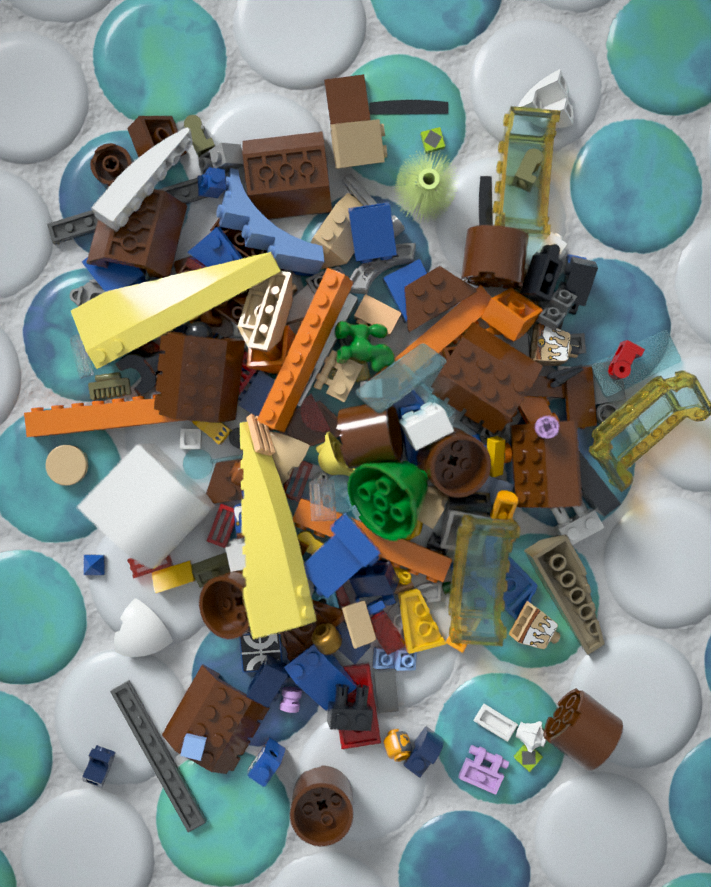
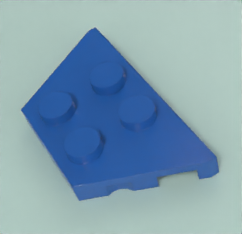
(519, 589)

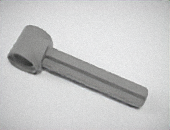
(365, 199)

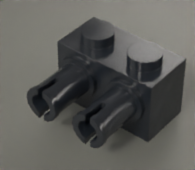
(350, 715)

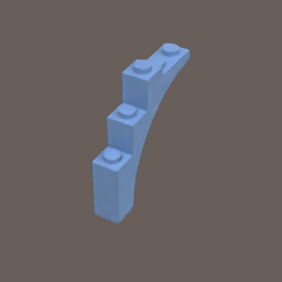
(260, 233)

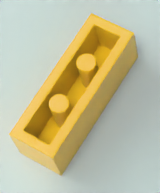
(496, 449)

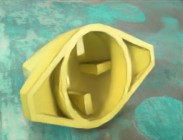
(331, 458)

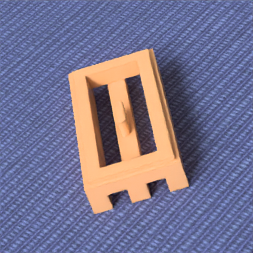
(260, 436)

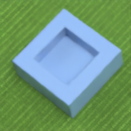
(193, 746)

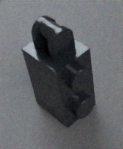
(542, 274)
(579, 280)

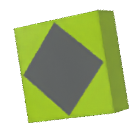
(432, 140)
(527, 758)

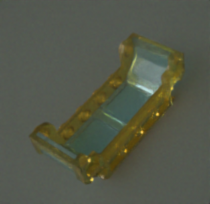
(515, 207)
(646, 421)
(480, 580)

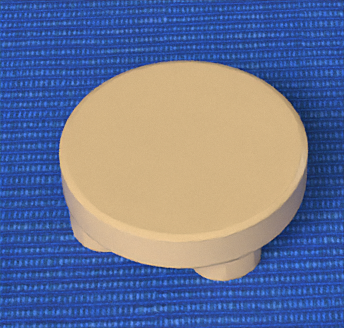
(67, 465)

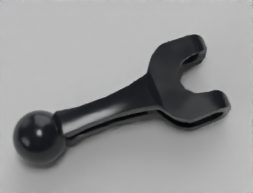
(147, 363)

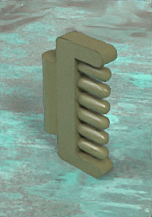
(109, 381)

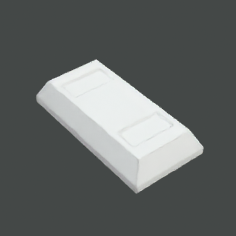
(495, 722)

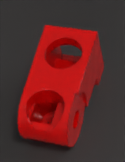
(623, 358)

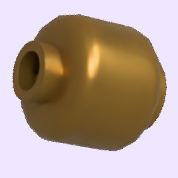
(326, 638)

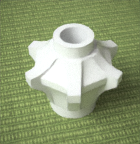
(531, 735)

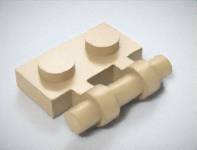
(343, 379)

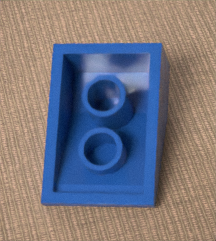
(318, 675)

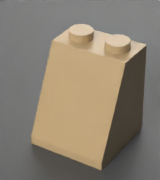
(358, 143)

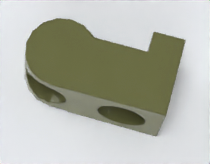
(199, 141)
(524, 176)

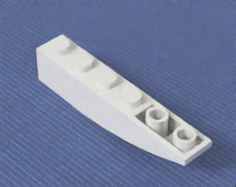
(139, 180)
(344, 314)

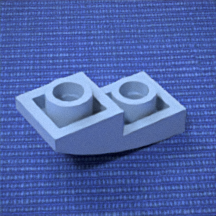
(398, 660)

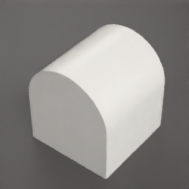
(147, 505)

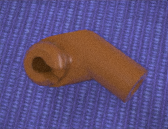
(210, 319)

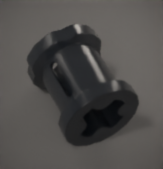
(434, 542)

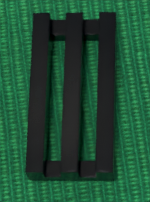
(475, 502)

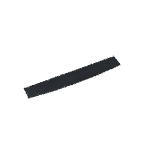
(408, 107)
(485, 201)

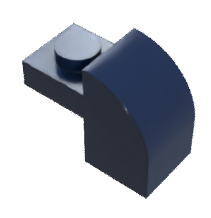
(426, 751)
(99, 766)

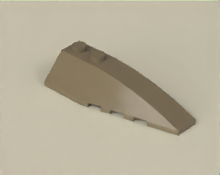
(568, 587)

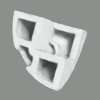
(552, 95)
(140, 632)

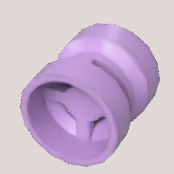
(544, 429)
(290, 699)

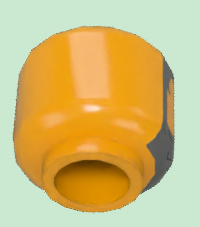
(397, 745)

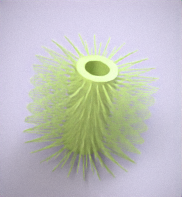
(426, 186)

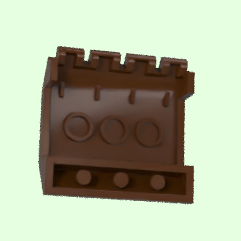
(199, 377)
(486, 378)
(546, 468)
(220, 715)

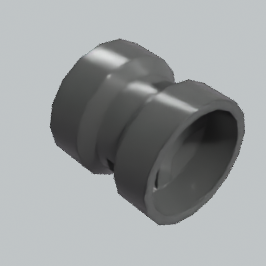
(607, 409)

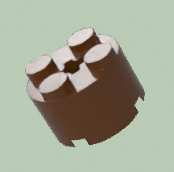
(105, 158)

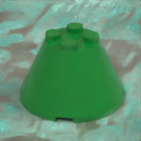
(388, 497)

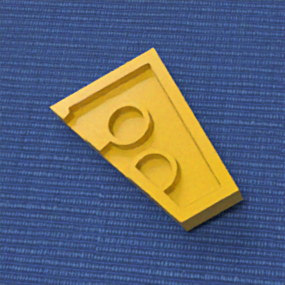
(418, 625)

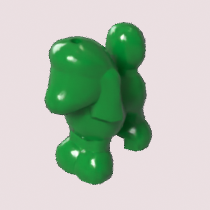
(361, 348)

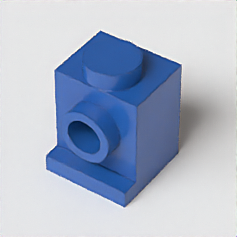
(211, 183)

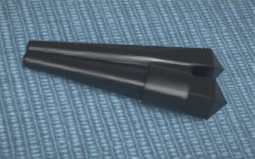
(560, 377)

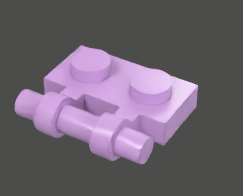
(481, 775)

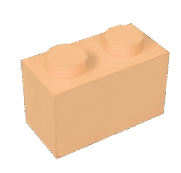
(375, 312)

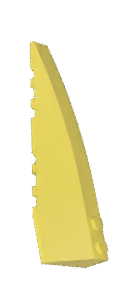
(141, 312)
(275, 573)

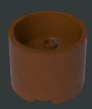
(495, 256)
(369, 435)
(467, 466)
(224, 605)
(583, 729)
(326, 821)

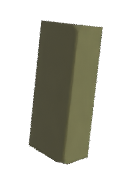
(210, 568)

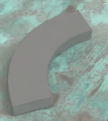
(369, 271)
(431, 593)

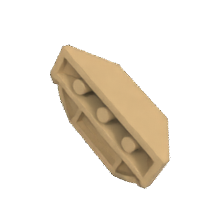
(336, 234)
(266, 311)

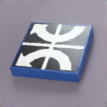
(255, 650)

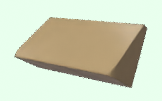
(359, 624)

